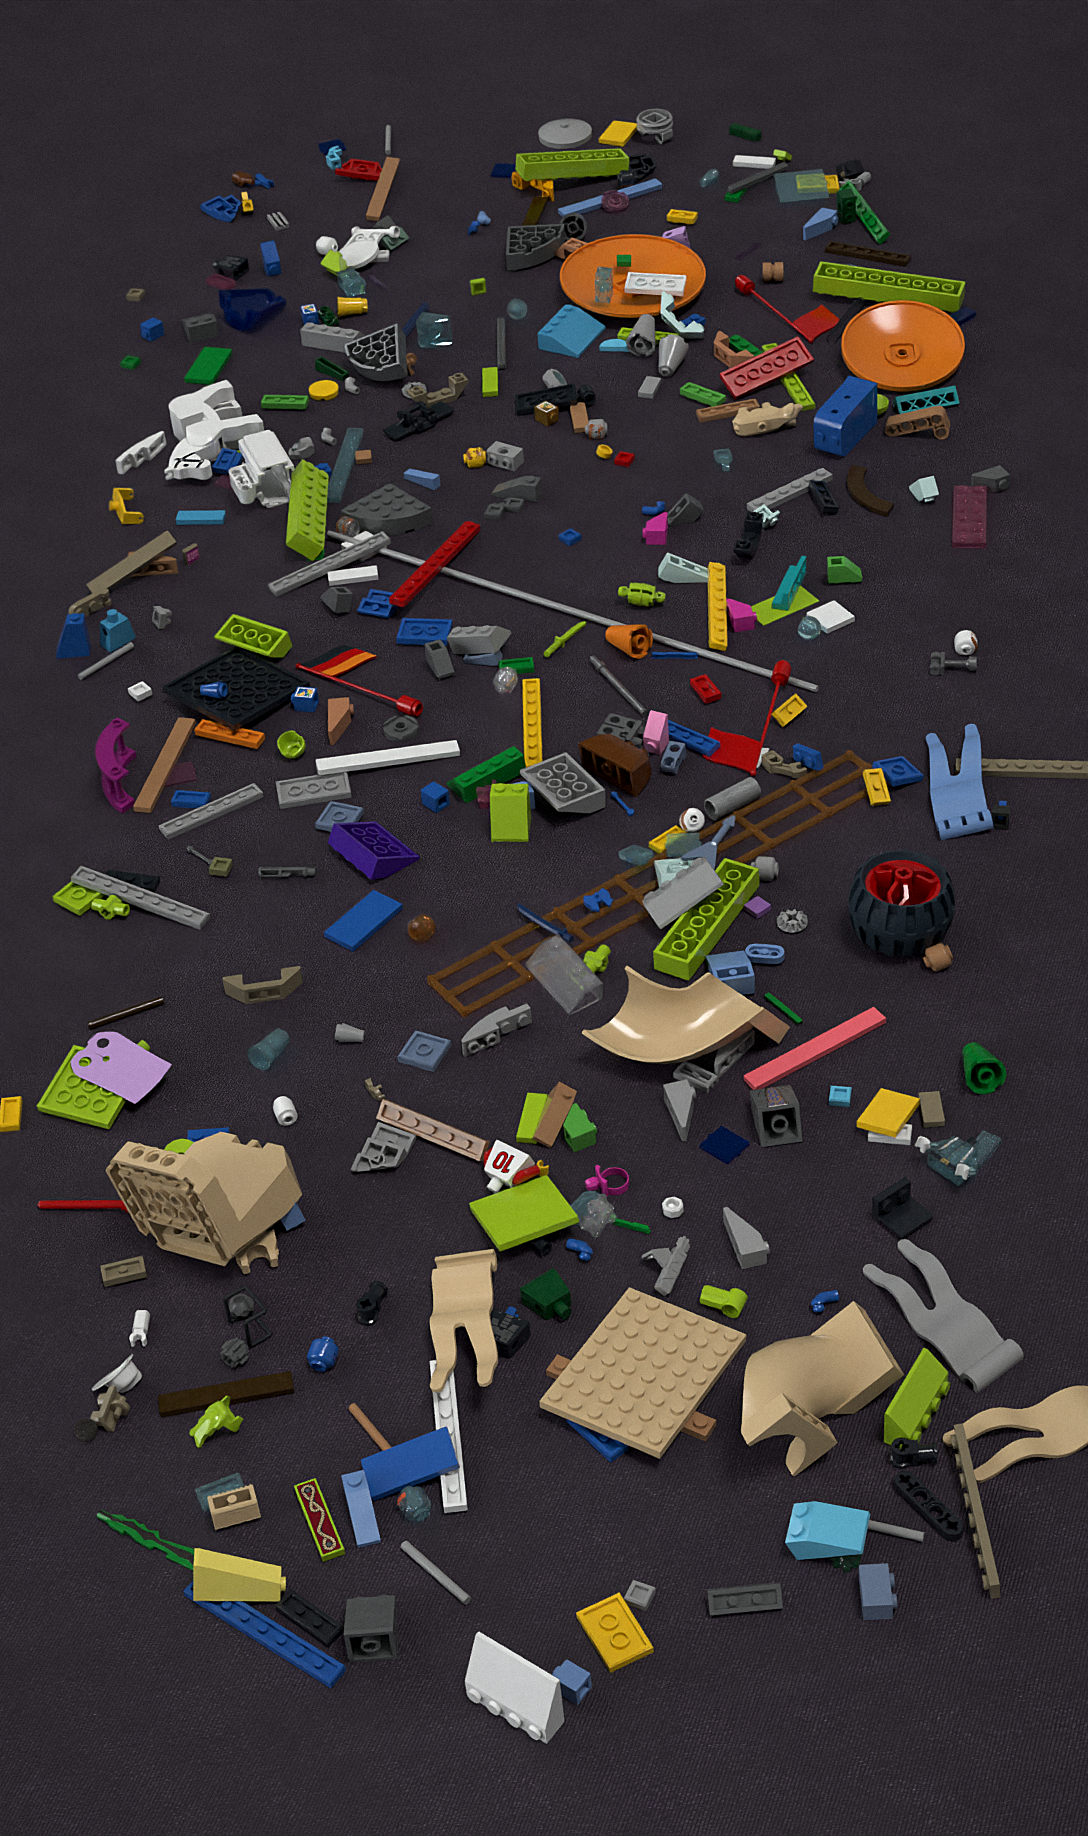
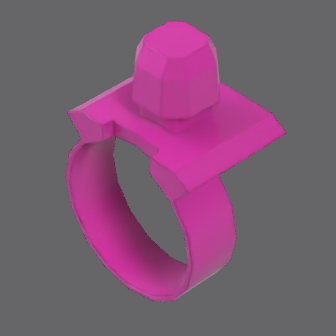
(599, 1182)

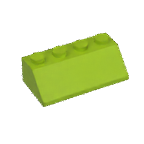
(255, 636)
(916, 1399)

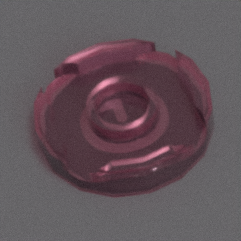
(615, 201)

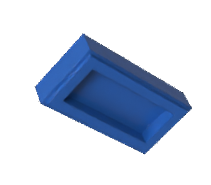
(190, 799)

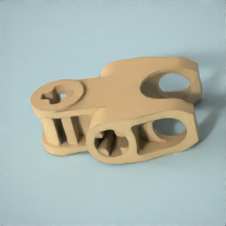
(263, 1246)

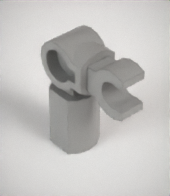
(863, 179)

